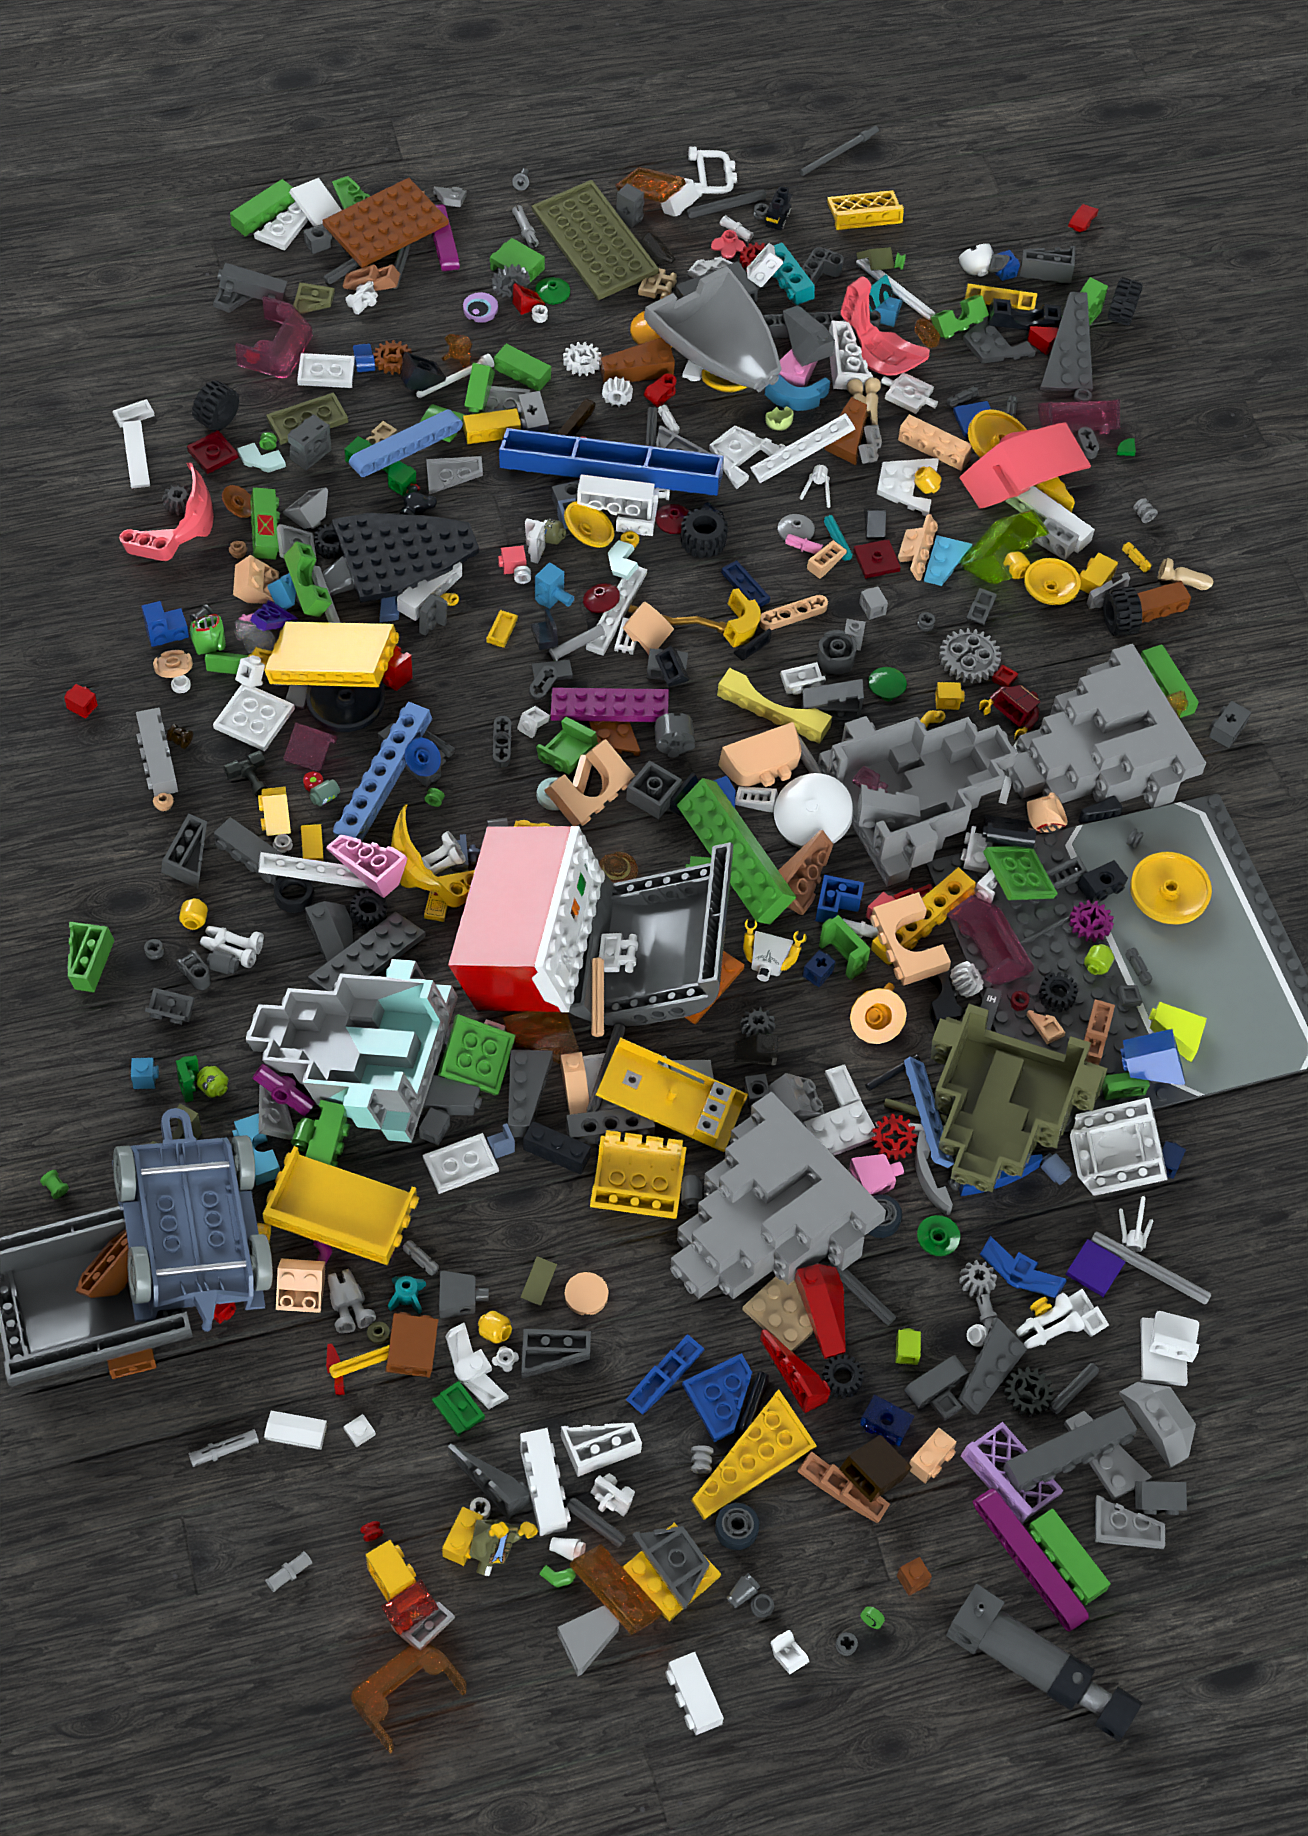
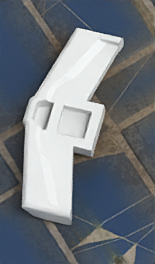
(473, 1367)

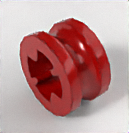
(371, 1531)

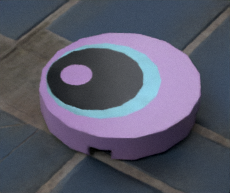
(480, 307)

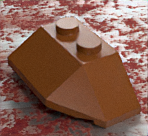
(108, 1271)

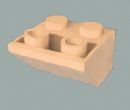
(252, 580)
(300, 1285)

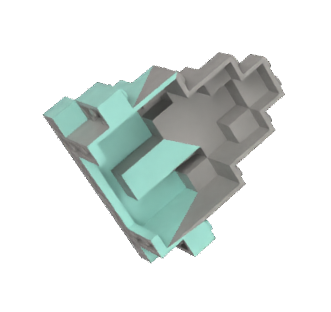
(361, 1044)

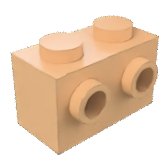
(932, 1454)

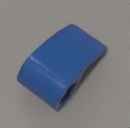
(363, 358)

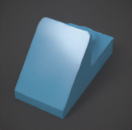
(283, 591)

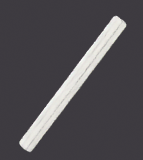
(898, 290)

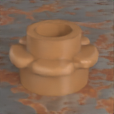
(238, 549)

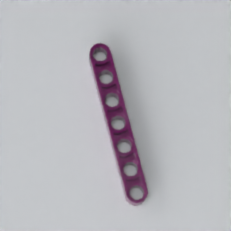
(1030, 1560)

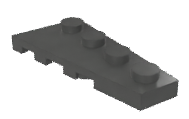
(992, 1366)

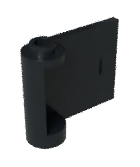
(1008, 831)

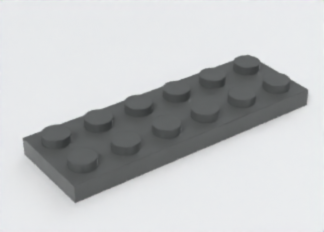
(370, 952)

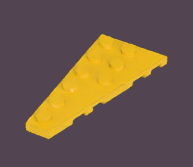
(763, 1450)

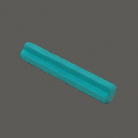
(837, 536)

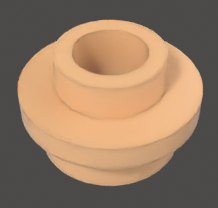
(163, 805)

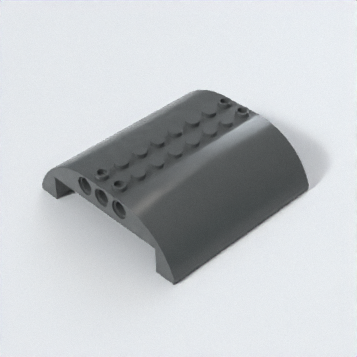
(679, 940)
(50, 1325)

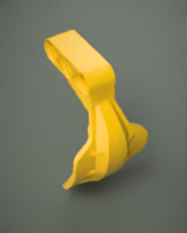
(451, 888)

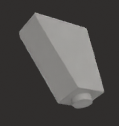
(587, 1636)

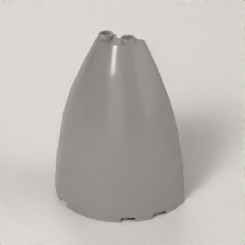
(719, 331)

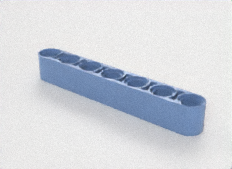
(405, 443)

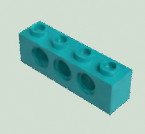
(792, 277)

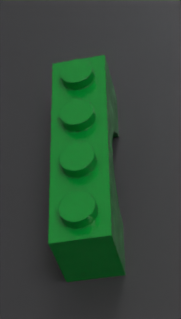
(399, 474)

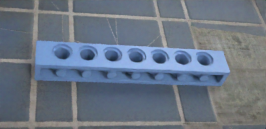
(410, 714)

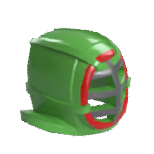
(207, 634)

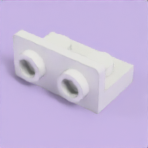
(764, 266)
(535, 539)
(973, 856)

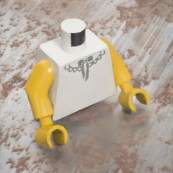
(770, 953)

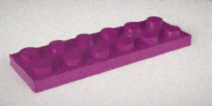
(609, 704)

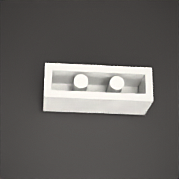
(694, 1693)

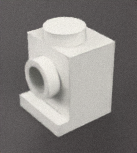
(250, 671)

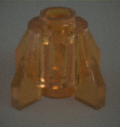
(458, 348)

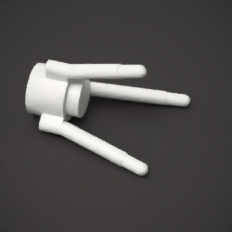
(818, 476)
(1135, 1239)

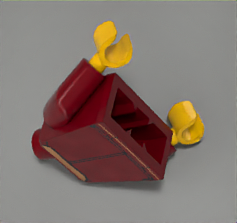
(1016, 704)

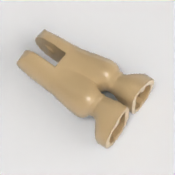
(871, 387)
(1187, 576)

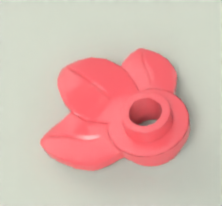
(728, 244)

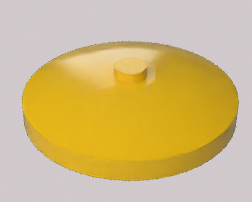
(989, 428)
(1170, 888)

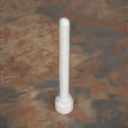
(485, 360)

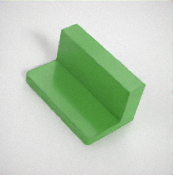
(223, 662)
(1123, 1086)

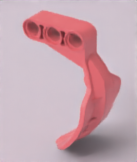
(883, 351)
(164, 543)

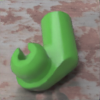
(559, 1578)

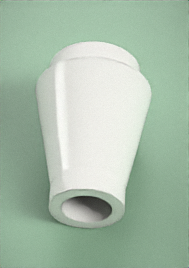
(567, 1547)

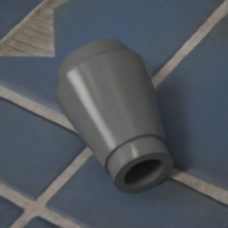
(743, 1590)

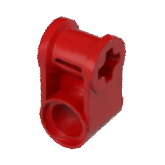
(661, 390)

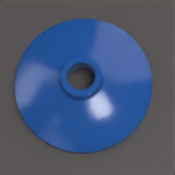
(427, 752)

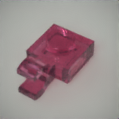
(870, 778)

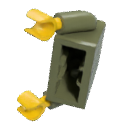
(494, 1540)

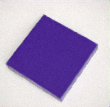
(1095, 1268)

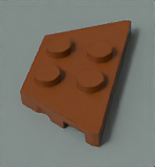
(617, 733)

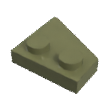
(313, 297)

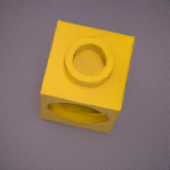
(949, 695)

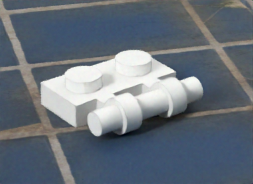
(611, 950)

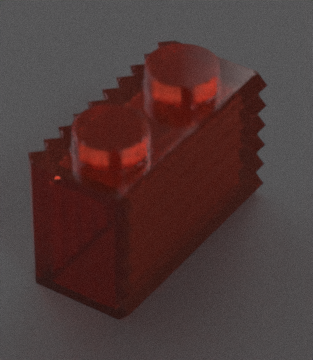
(409, 1607)

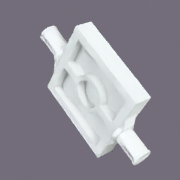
(909, 392)

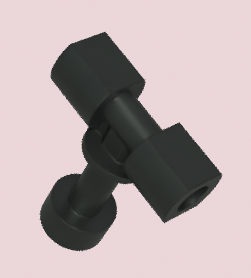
(247, 769)

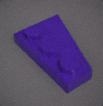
(271, 617)

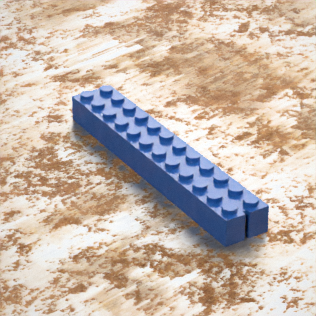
(608, 459)

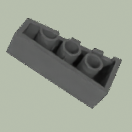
(527, 1081)

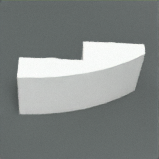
(692, 372)

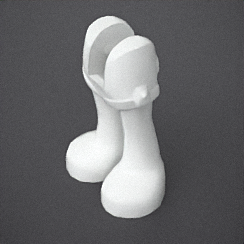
(451, 848)
(220, 936)
(1062, 1307)

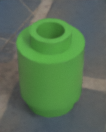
(303, 1133)

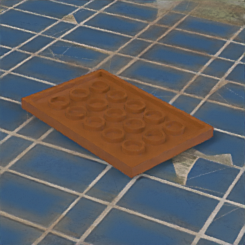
(385, 222)

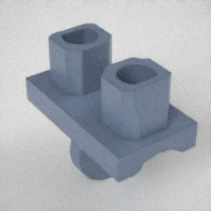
(471, 854)

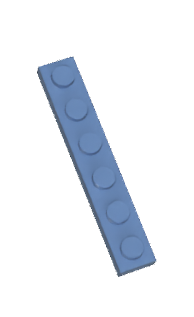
(925, 1104)

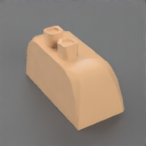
(762, 757)

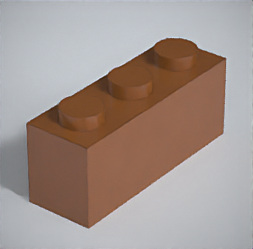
(1164, 601)

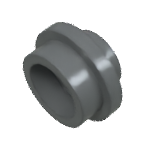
(762, 1605)

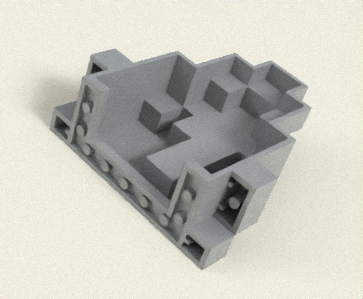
(1108, 740)
(941, 766)
(772, 1208)

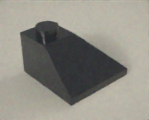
(420, 372)

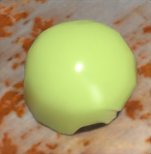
(779, 419)

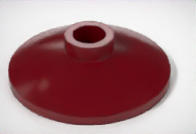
(670, 518)
(601, 598)

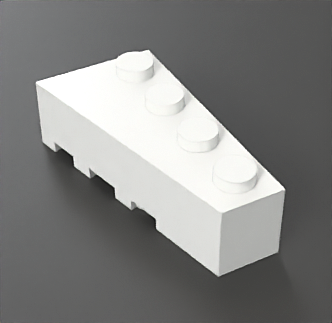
(617, 496)
(543, 1482)

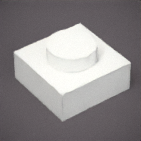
(359, 1430)

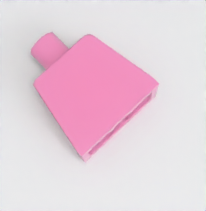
(875, 1173)

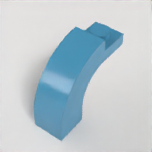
(795, 397)

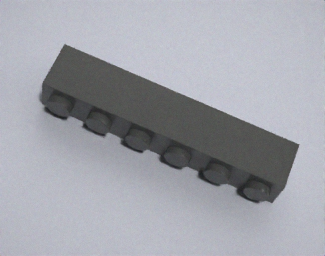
(1070, 1449)

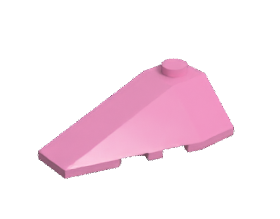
(374, 865)

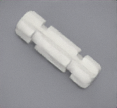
(668, 419)

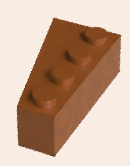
(639, 362)

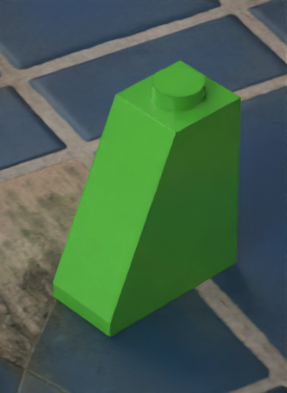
(479, 388)

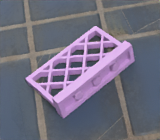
(993, 1478)

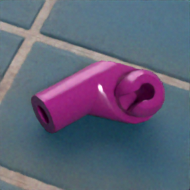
(325, 1251)

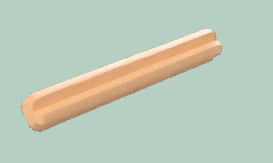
(597, 1007)

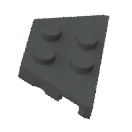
(675, 1560)

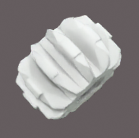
(617, 391)
(966, 979)

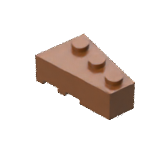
(847, 446)

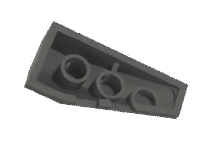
(807, 336)
(330, 927)
(498, 1486)

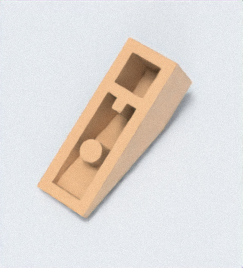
(575, 1082)

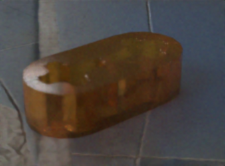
(924, 334)

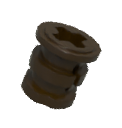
(174, 735)

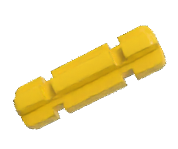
(1136, 557)

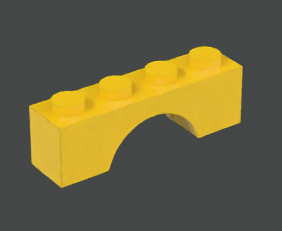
(1018, 299)

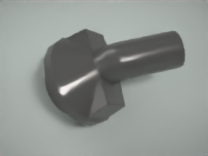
(521, 180)

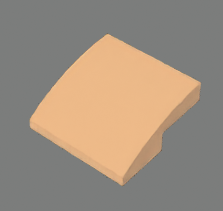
(648, 627)

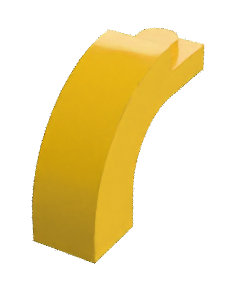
(742, 629)

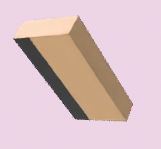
(583, 775)

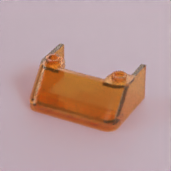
(370, 1695)

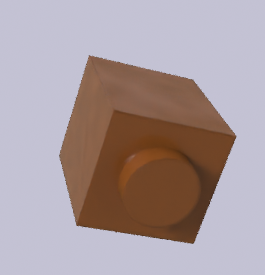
(914, 1576)

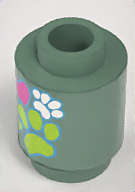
(324, 792)

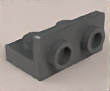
(432, 612)

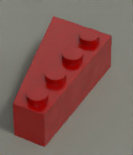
(398, 670)

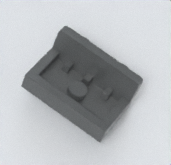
(171, 1005)

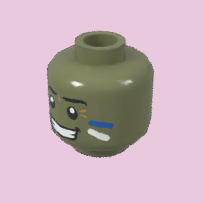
(553, 531)

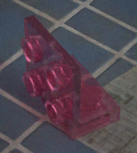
(308, 747)

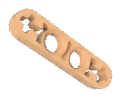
(795, 615)

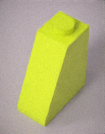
(1185, 1025)

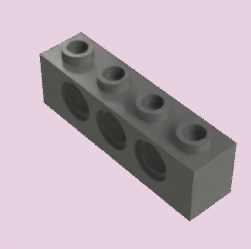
(599, 1120)

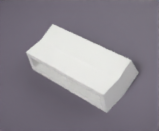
(295, 1430)

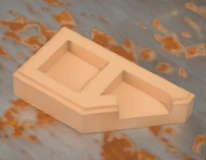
(1046, 1026)

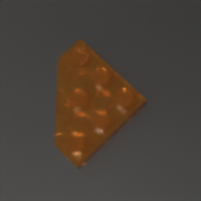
(543, 1032)

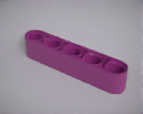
(446, 246)

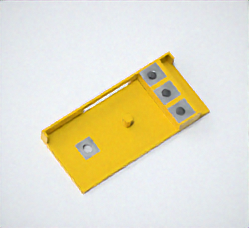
(669, 1098)

